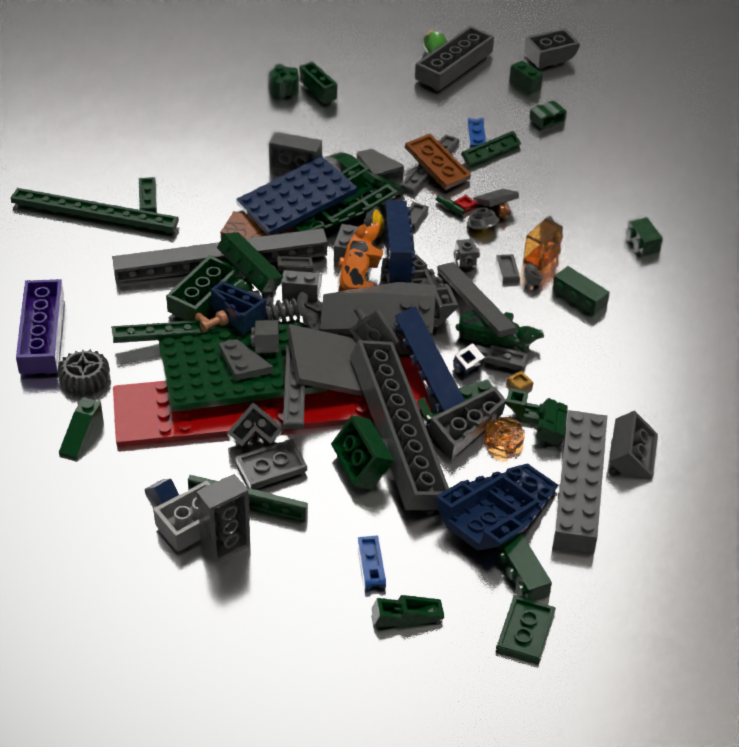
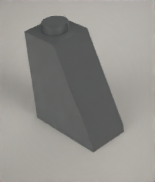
(381, 164)

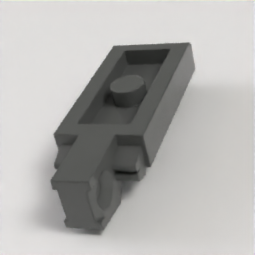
(503, 357)

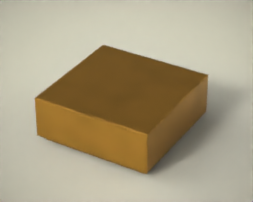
(519, 381)

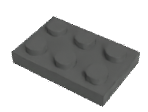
(271, 464)

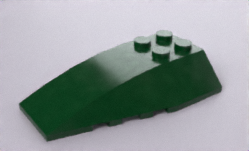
(352, 207)

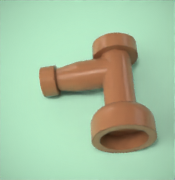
(220, 318)

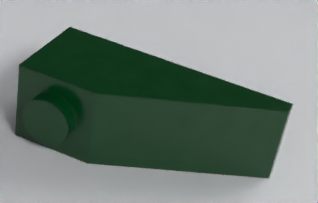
(81, 427)

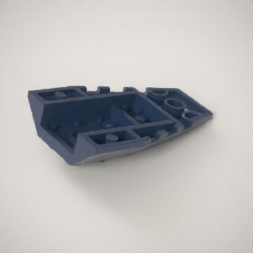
(495, 506)

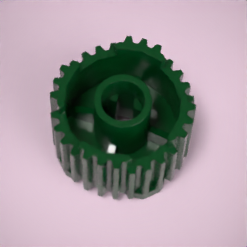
(283, 81)

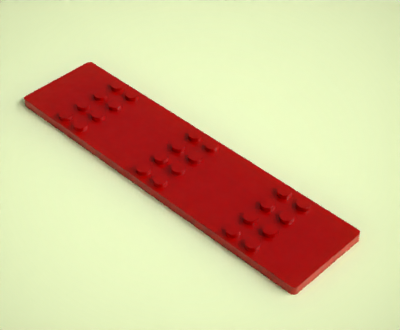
(146, 416)

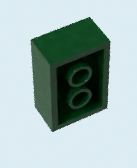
(362, 452)

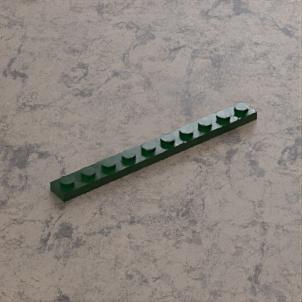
(95, 210)

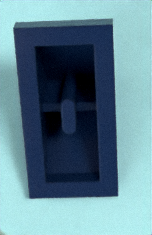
(162, 491)

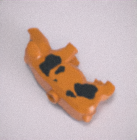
(358, 258)

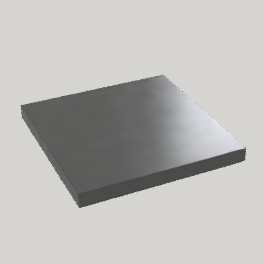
(323, 360)

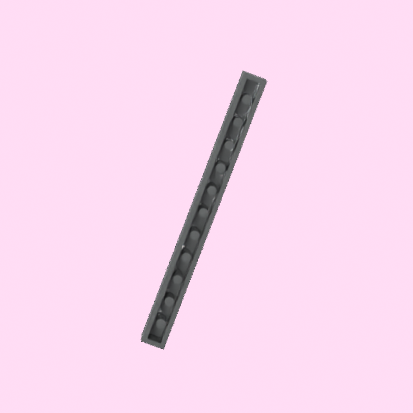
(185, 259)

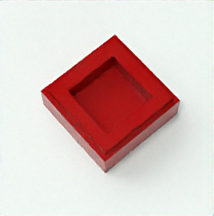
(466, 203)

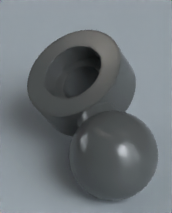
(532, 275)

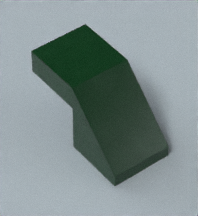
(517, 402)

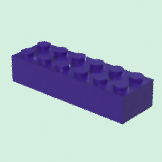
(40, 326)

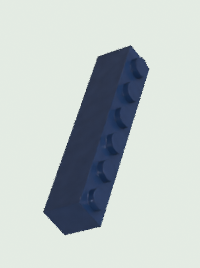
(428, 359)

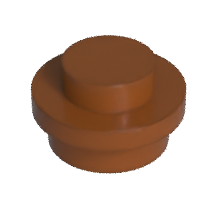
(503, 211)

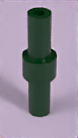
(450, 205)

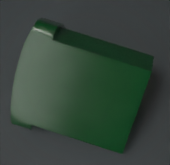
(425, 411)

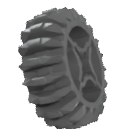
(83, 371)

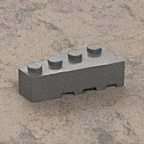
(466, 421)

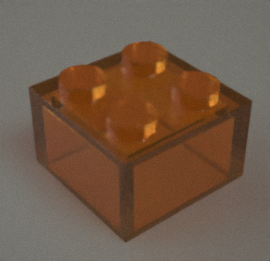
(543, 244)

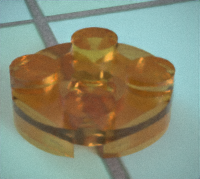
(504, 443)

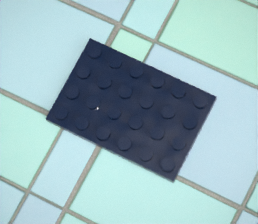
(296, 196)

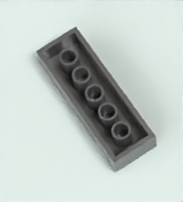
(454, 57)

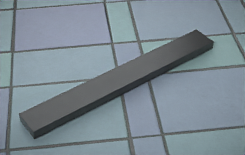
(476, 299)

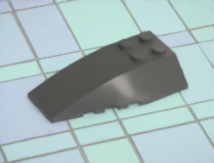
(390, 298)
(444, 299)

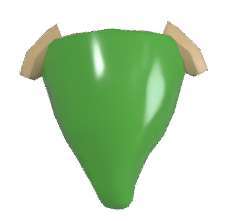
(433, 40)

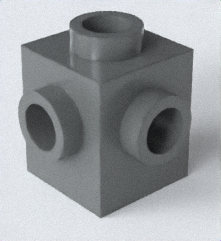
(466, 253)

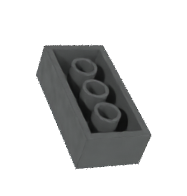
(224, 517)

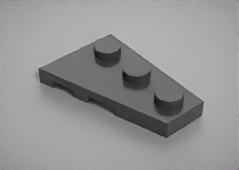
(243, 361)

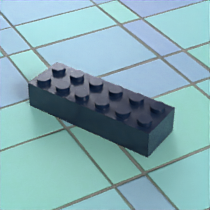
(399, 241)

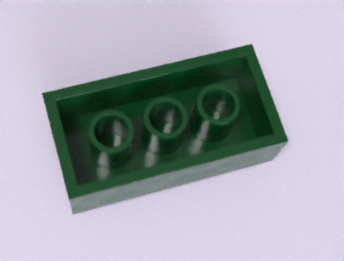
(194, 291)

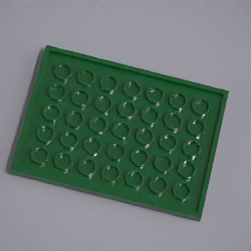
(201, 378)

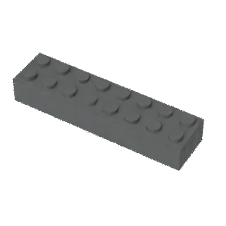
(580, 482)

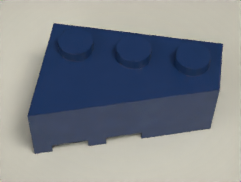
(239, 305)

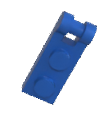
(476, 131)
(371, 561)

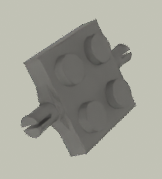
(373, 327)

